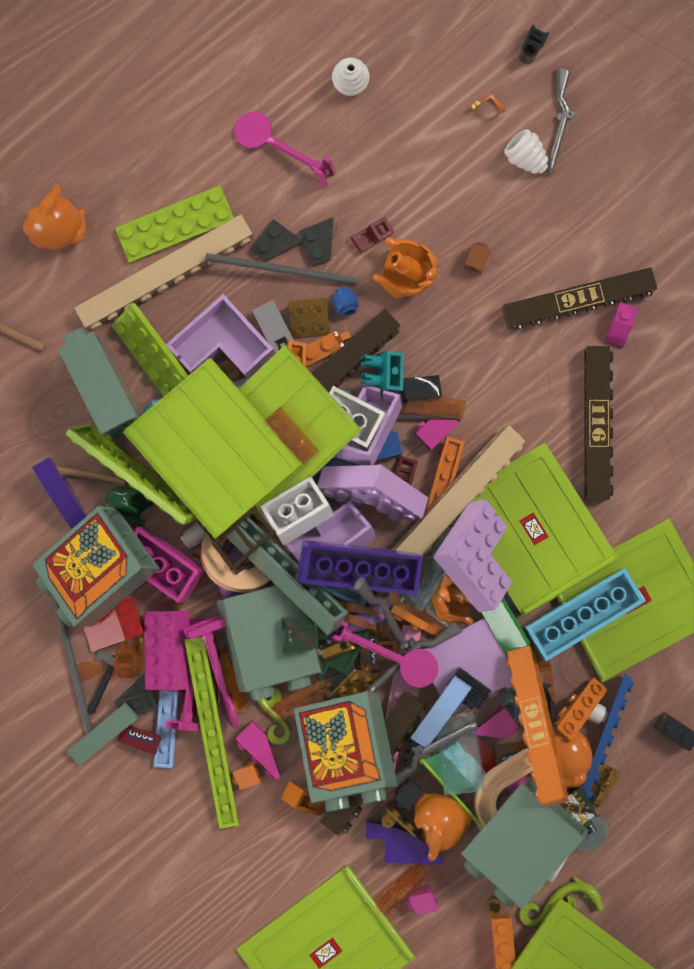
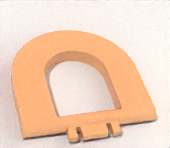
(220, 572)
(496, 781)

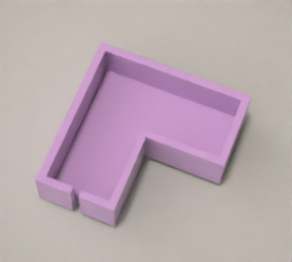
(221, 331)
(392, 406)
(374, 487)
(344, 527)
(468, 558)

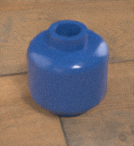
(345, 302)

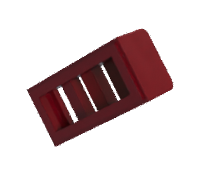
(406, 461)

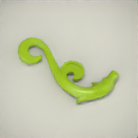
(267, 706)
(580, 886)

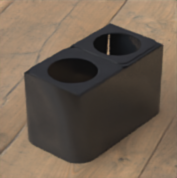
(421, 387)

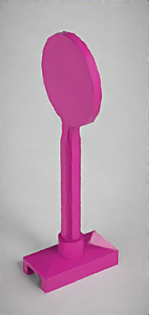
(255, 130)
(205, 630)
(416, 667)
(186, 716)

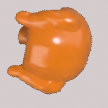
(55, 222)
(408, 268)
(451, 603)
(574, 758)
(442, 822)

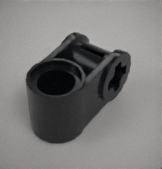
(534, 42)

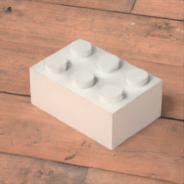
(297, 510)

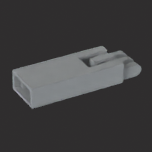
(272, 324)

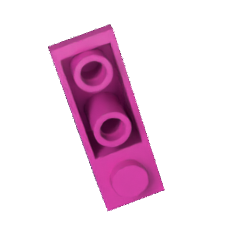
(258, 745)

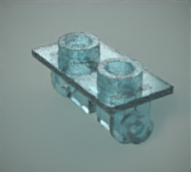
(508, 701)

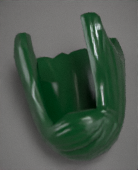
(129, 503)

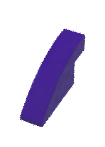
(60, 492)
(400, 844)

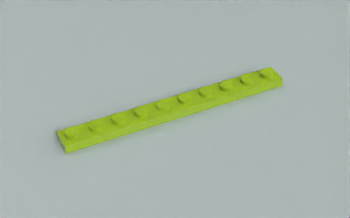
(212, 732)

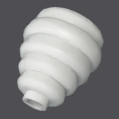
(350, 82)
(527, 152)

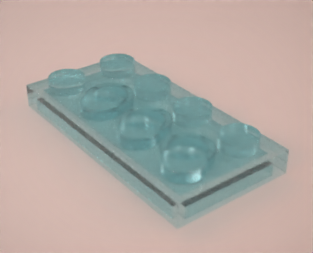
(430, 579)
(461, 758)

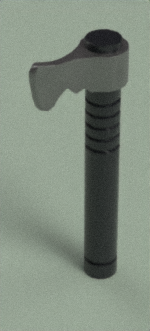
(105, 680)

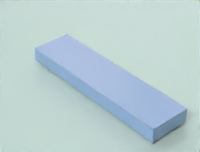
(166, 711)
(440, 712)

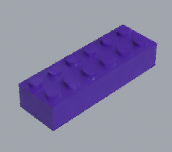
(344, 564)

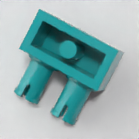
(388, 371)

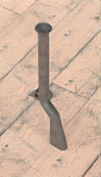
(562, 78)
(363, 589)
(447, 633)
(425, 752)

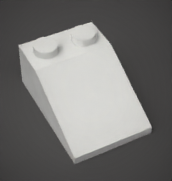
(363, 414)

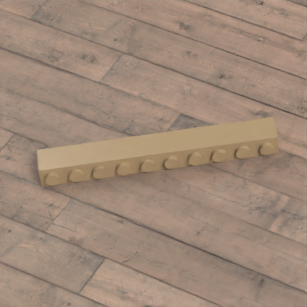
(163, 273)
(461, 492)

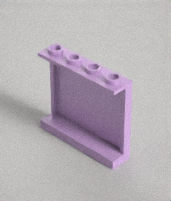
(475, 652)

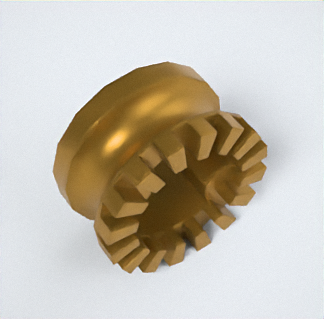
(491, 912)

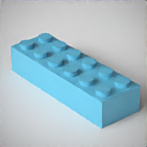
(583, 614)

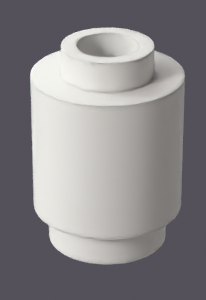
(193, 535)
(599, 714)

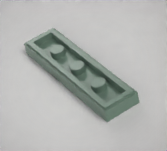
(102, 733)

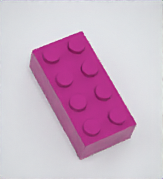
(176, 573)
(166, 650)

